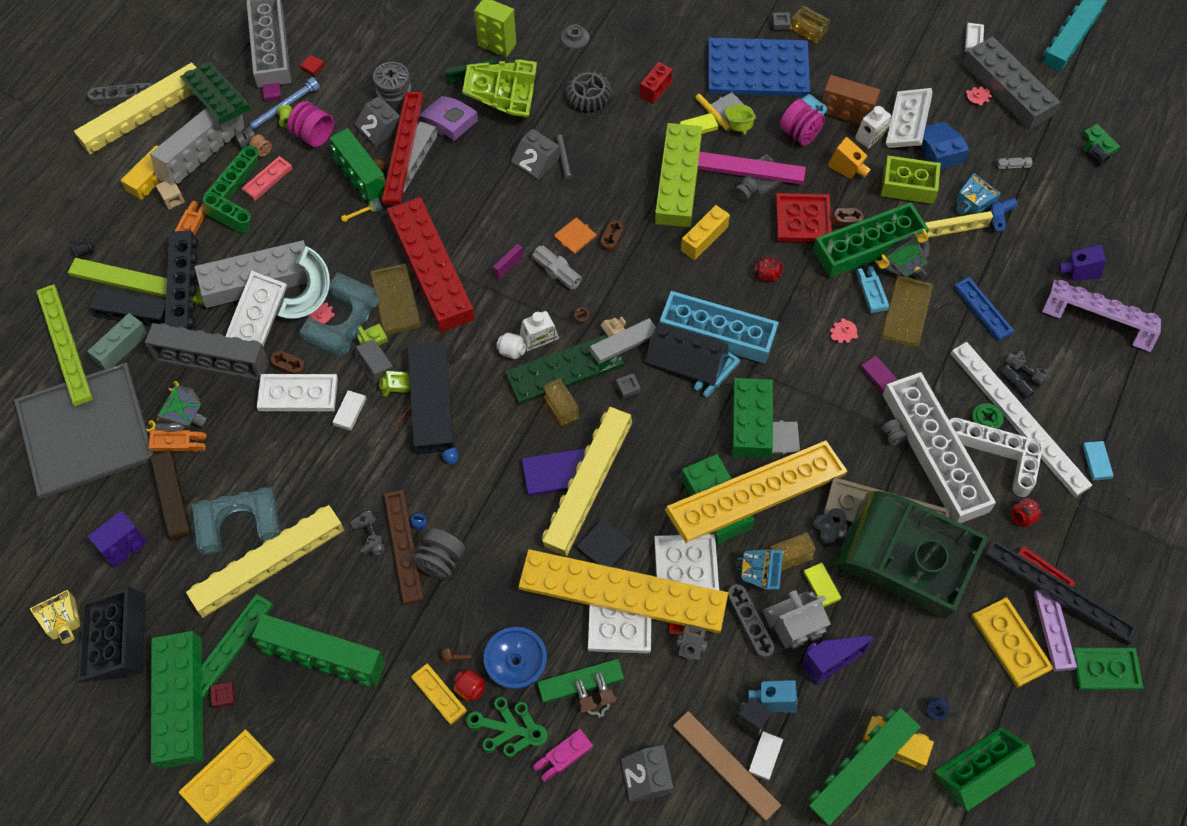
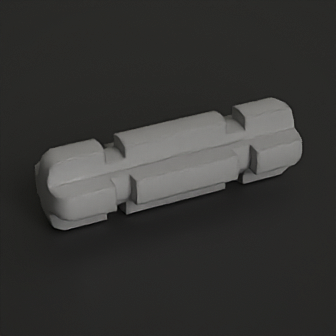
(1014, 163)

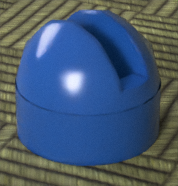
(450, 456)
(418, 524)

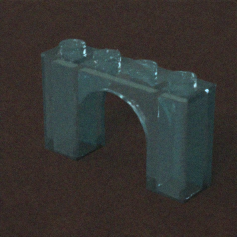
(338, 338)
(210, 515)

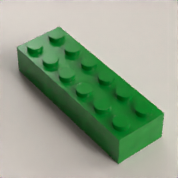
(867, 239)
(318, 651)
(176, 700)
(863, 766)

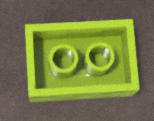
(495, 27)
(910, 179)

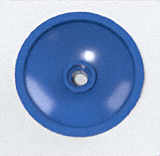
(511, 645)

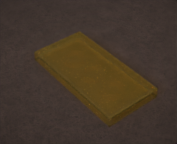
(396, 299)
(907, 311)

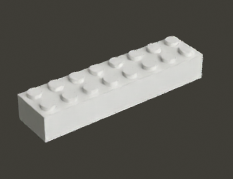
(938, 448)

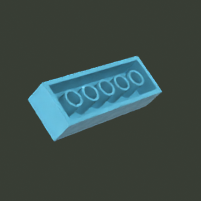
(743, 332)

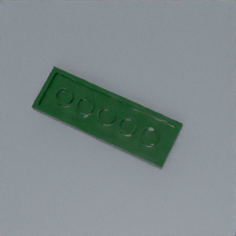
(215, 92)
(570, 365)

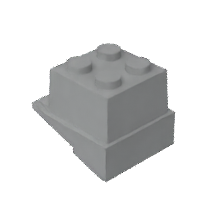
(798, 618)

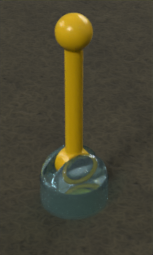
(374, 205)

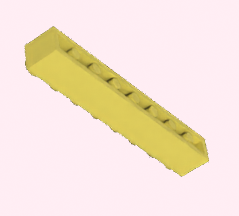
(134, 111)
(587, 482)
(264, 561)

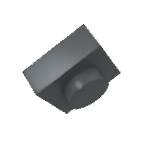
(781, 21)
(628, 385)

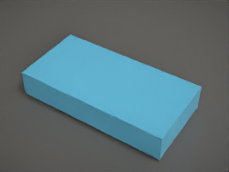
(1097, 460)

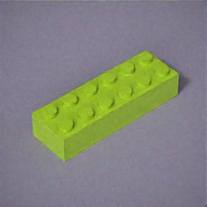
(678, 175)

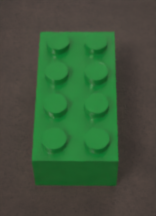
(357, 165)
(752, 418)
(706, 475)

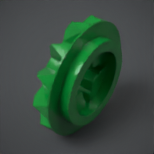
(987, 410)

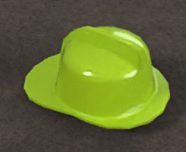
(740, 117)

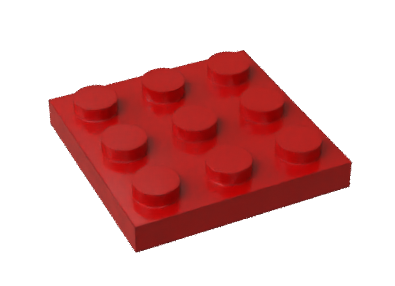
(802, 216)

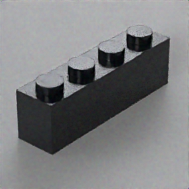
(117, 305)

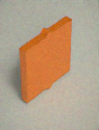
(575, 235)

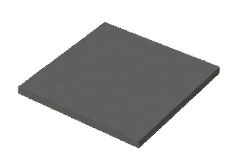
(84, 441)

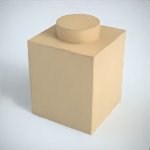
(170, 194)

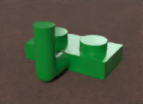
(1097, 135)

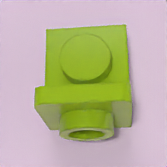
(371, 333)
(394, 382)

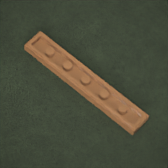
(727, 766)

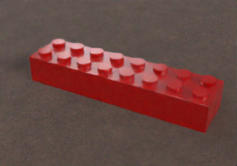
(431, 265)

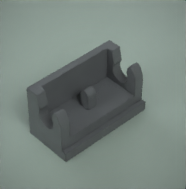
(372, 360)

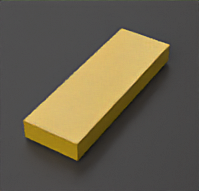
(438, 694)

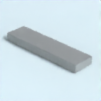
(622, 341)

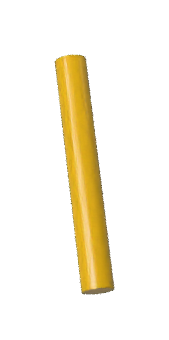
(710, 109)

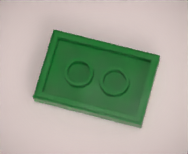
(1107, 669)

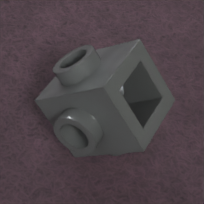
(692, 642)

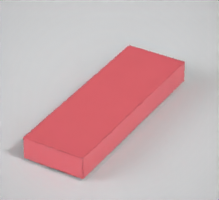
(267, 178)

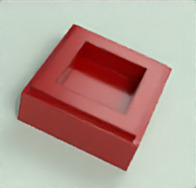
(312, 65)

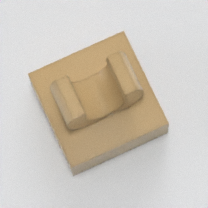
(613, 326)

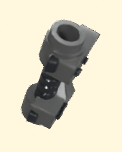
(1017, 362)
(374, 542)

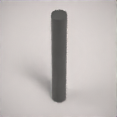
(563, 156)

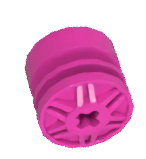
(802, 122)
(310, 124)

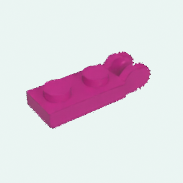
(564, 754)

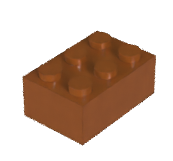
(849, 99)

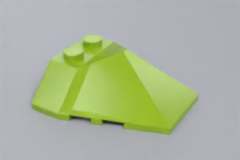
(502, 85)

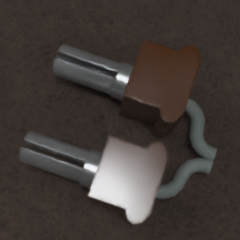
(605, 695)

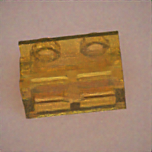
(809, 24)
(561, 402)
(795, 550)

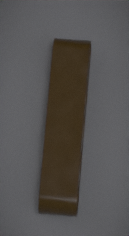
(171, 495)

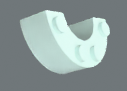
(316, 288)

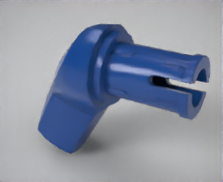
(998, 210)

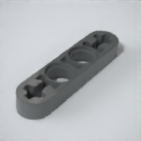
(103, 93)
(753, 620)

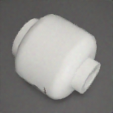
(511, 345)

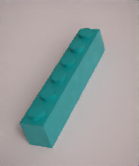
(1073, 33)

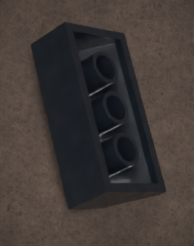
(687, 354)

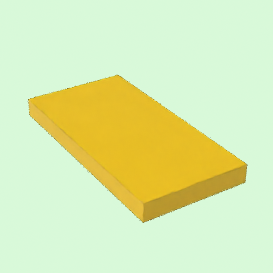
(1012, 642)
(226, 776)

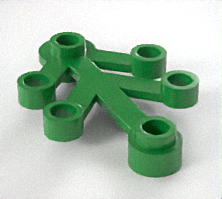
(509, 728)

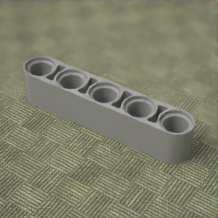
(423, 141)

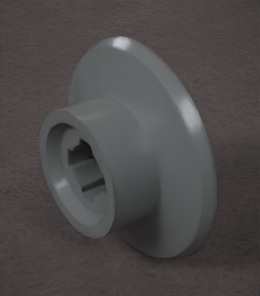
(574, 37)

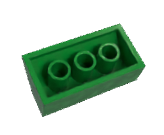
(985, 768)

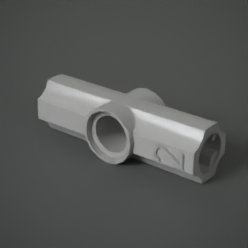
(557, 267)

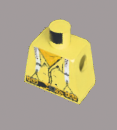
(58, 616)

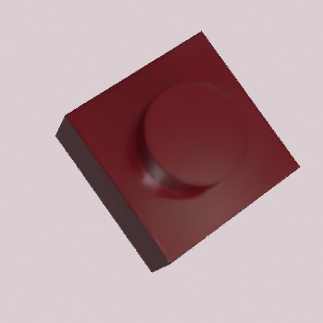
(222, 695)

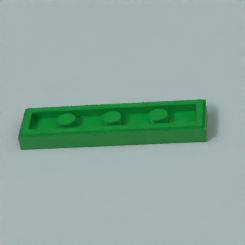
(565, 685)

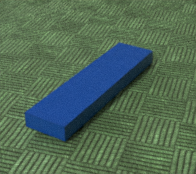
(983, 309)

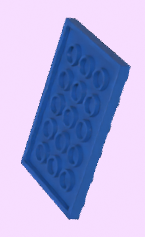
(758, 67)

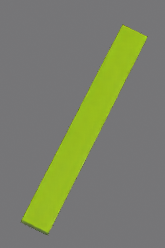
(124, 278)
(64, 345)

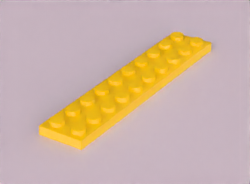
(755, 491)
(623, 591)

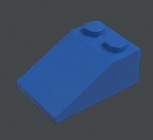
(944, 145)

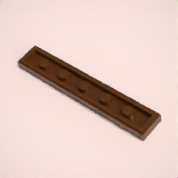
(403, 547)

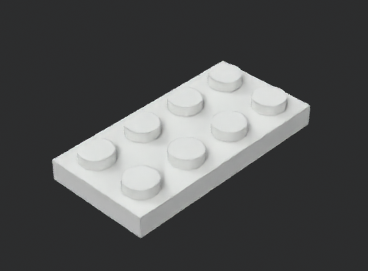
(909, 118)
(257, 308)
(297, 392)

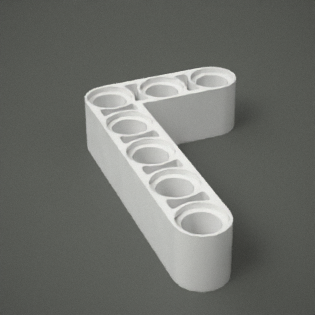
(1002, 448)

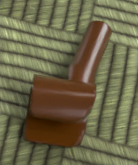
(448, 657)

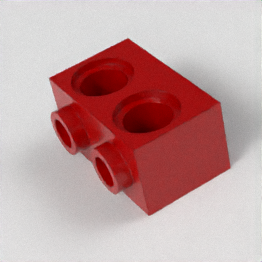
(656, 83)

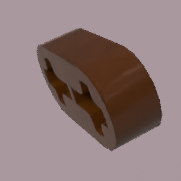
(849, 215)
(615, 237)
(289, 361)

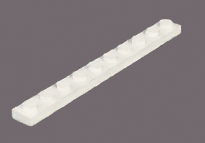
(1021, 419)

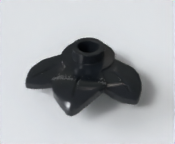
(829, 529)

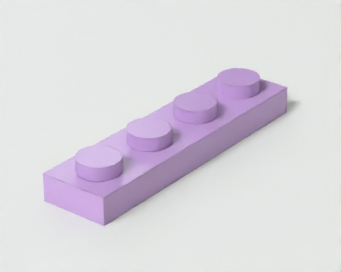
(1055, 633)

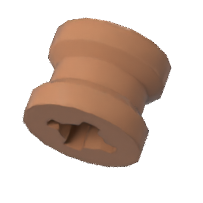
(261, 144)

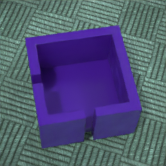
(117, 539)

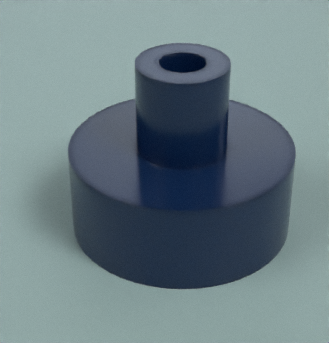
(937, 708)

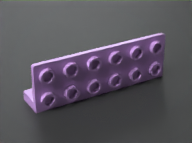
(1148, 324)

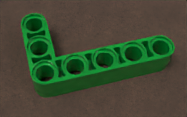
(217, 198)

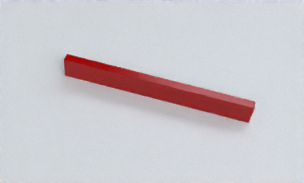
(402, 148)

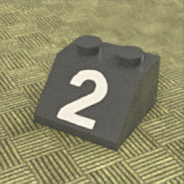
(377, 121)
(536, 154)
(647, 774)

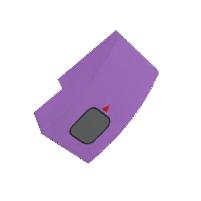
(449, 116)

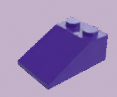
(832, 655)

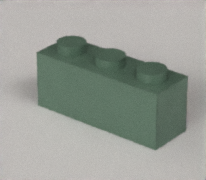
(118, 342)

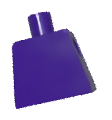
(1085, 263)

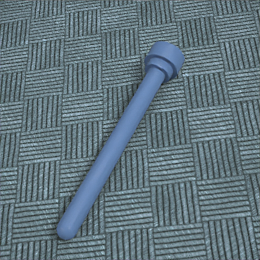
(310, 86)

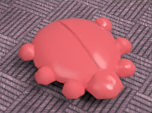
(978, 96)
(323, 313)
(844, 331)

